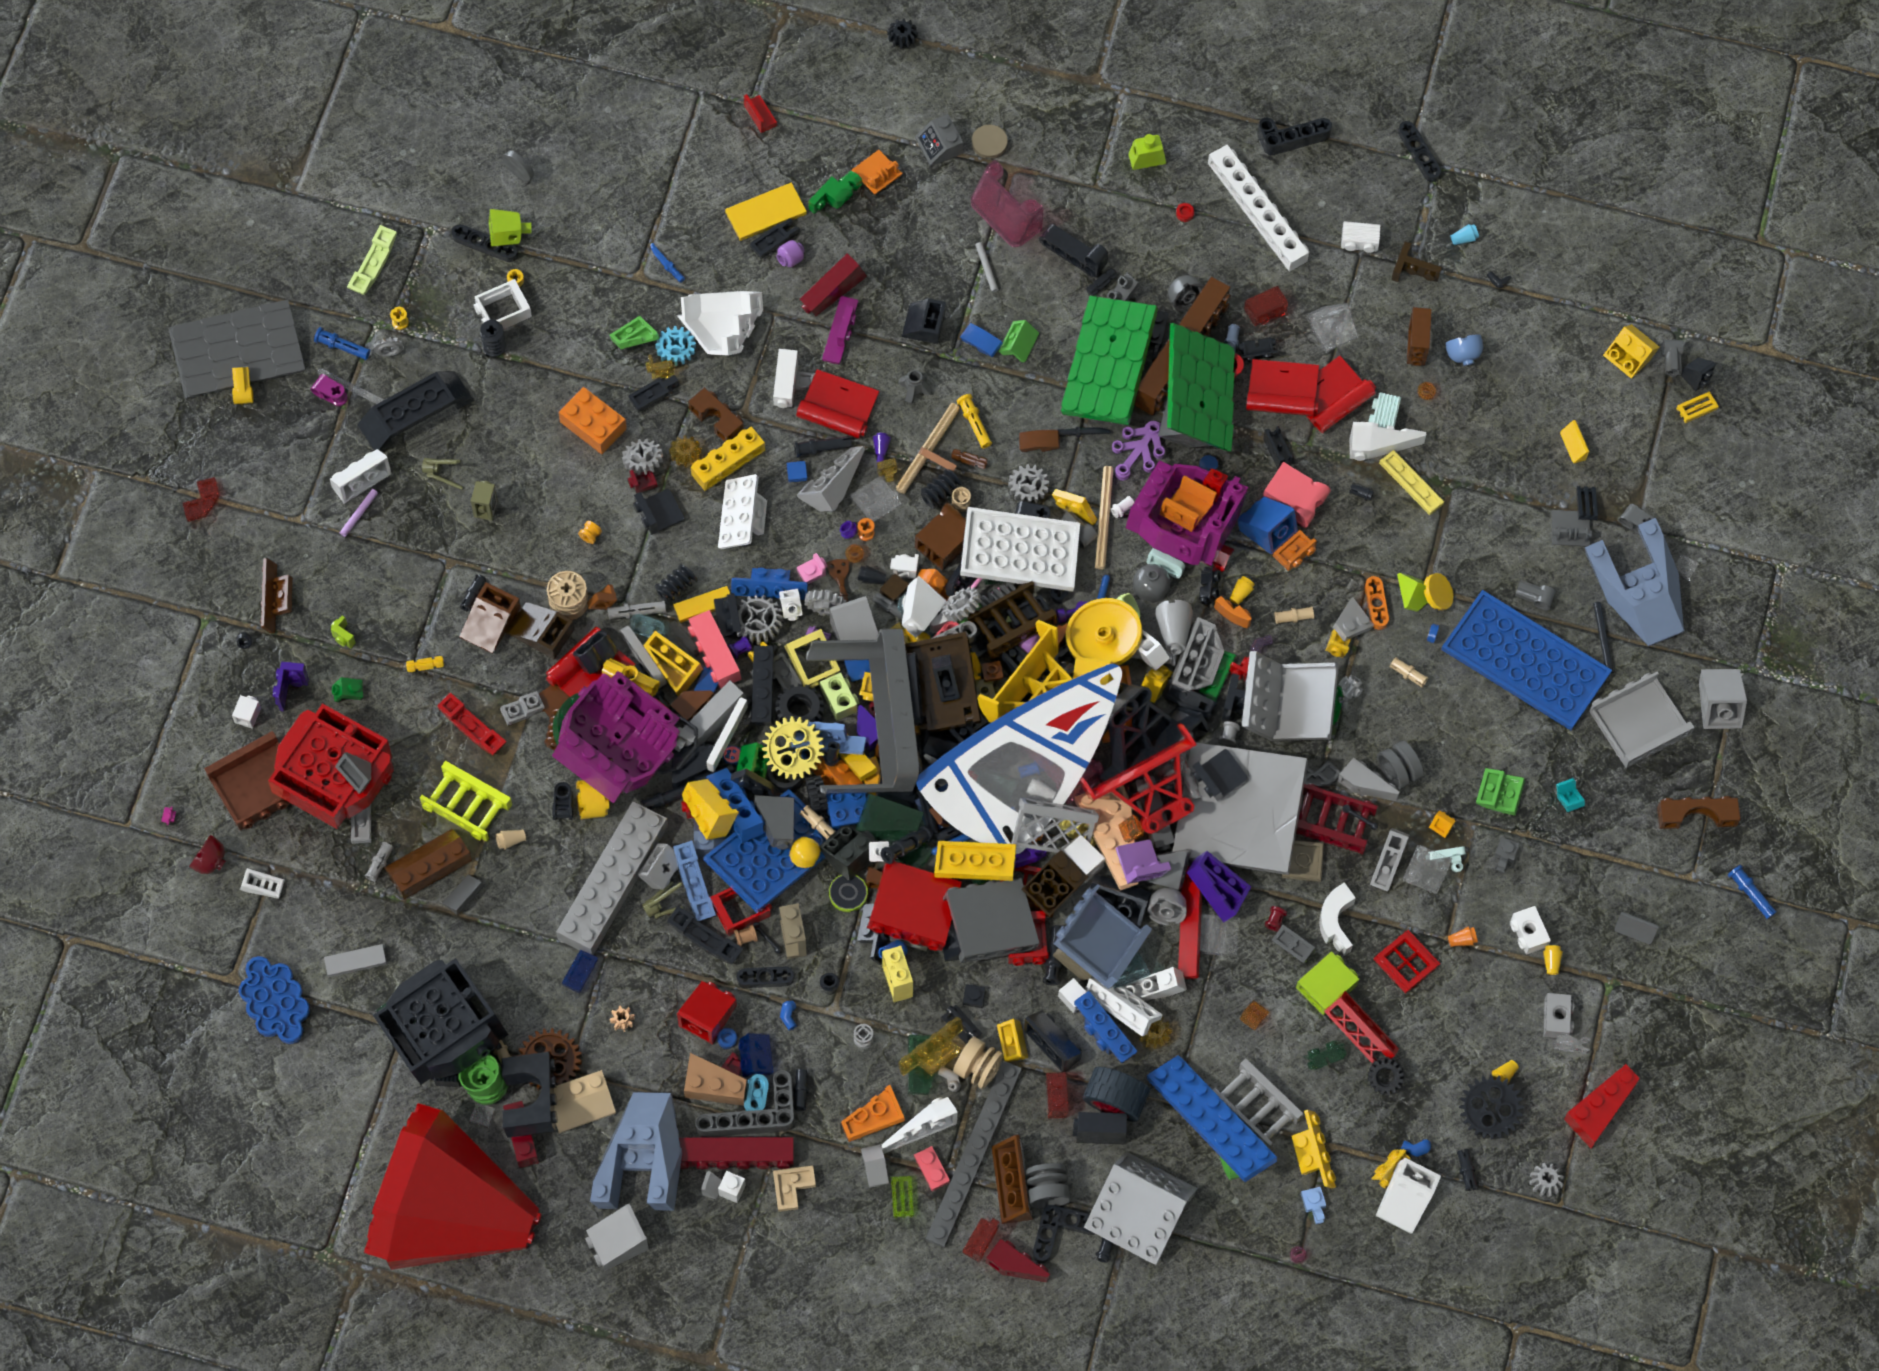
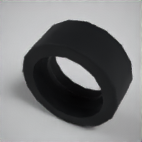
(783, 787)

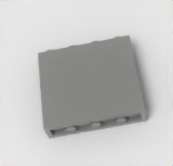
(1639, 720)

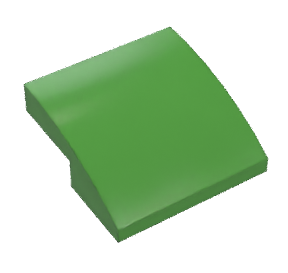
(1500, 791)

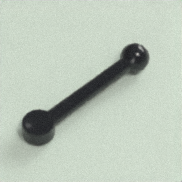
(1346, 809)
(777, 949)

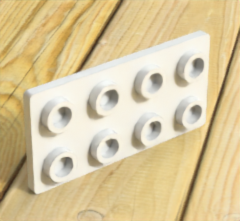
(741, 512)

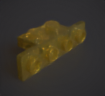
(935, 1051)

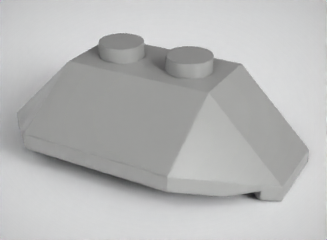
(1200, 658)

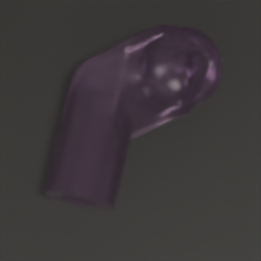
(1258, 643)

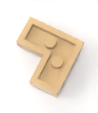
(789, 1181)

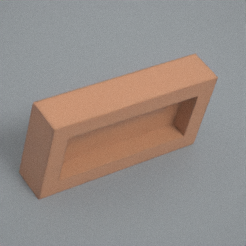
(937, 459)

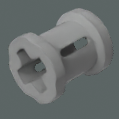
(1229, 733)

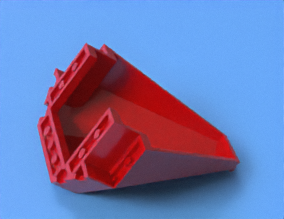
(445, 1199)

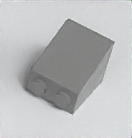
(853, 621)
(1722, 698)
(616, 1238)

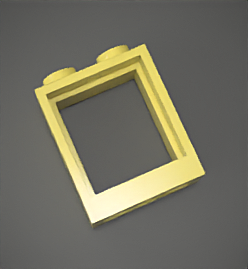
(803, 641)
(897, 970)

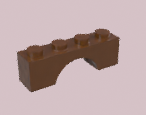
(1722, 811)

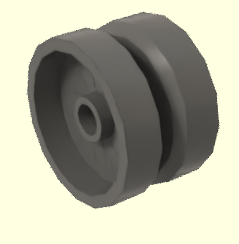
(1400, 764)

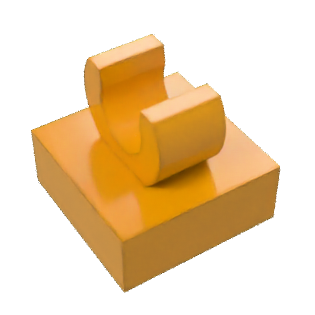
(1442, 824)

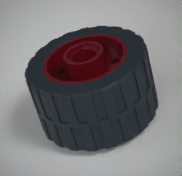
(1116, 1093)

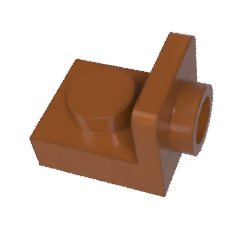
(603, 599)

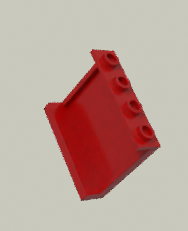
(912, 906)

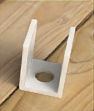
(1085, 857)

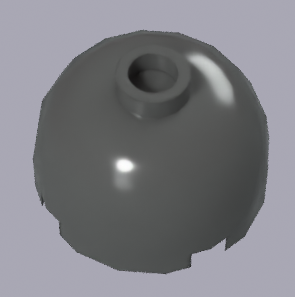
(1184, 292)
(1151, 583)

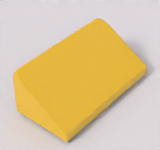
(1574, 442)
(1012, 1040)

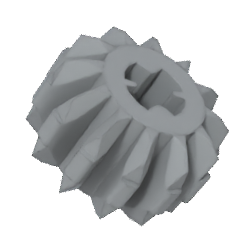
(1542, 1185)

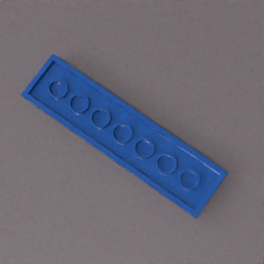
(1212, 1118)

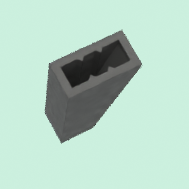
(1163, 838)

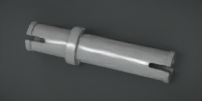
(659, 608)

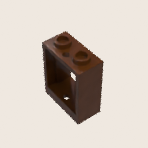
(1419, 336)

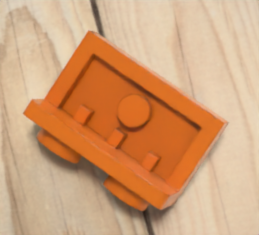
(1294, 550)

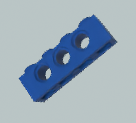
(748, 822)

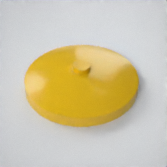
(1104, 631)

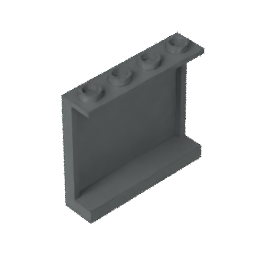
(992, 920)

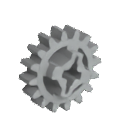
(651, 458)
(1027, 485)
(822, 601)
(961, 604)

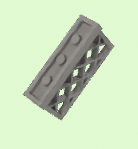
(1052, 810)

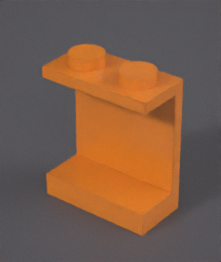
(1188, 504)

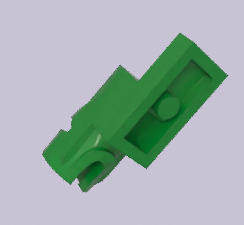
(835, 192)

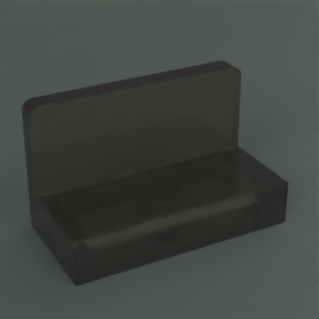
(681, 639)

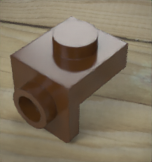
(991, 671)

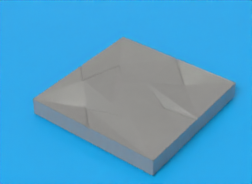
(1255, 821)

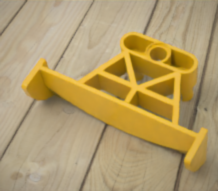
(1026, 676)

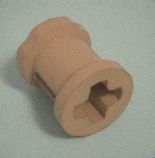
(745, 935)

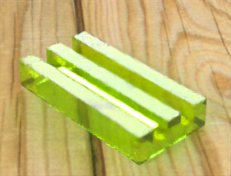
(903, 1213)

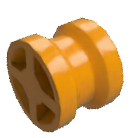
(590, 532)

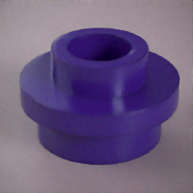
(848, 529)

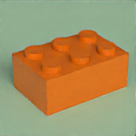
(592, 420)

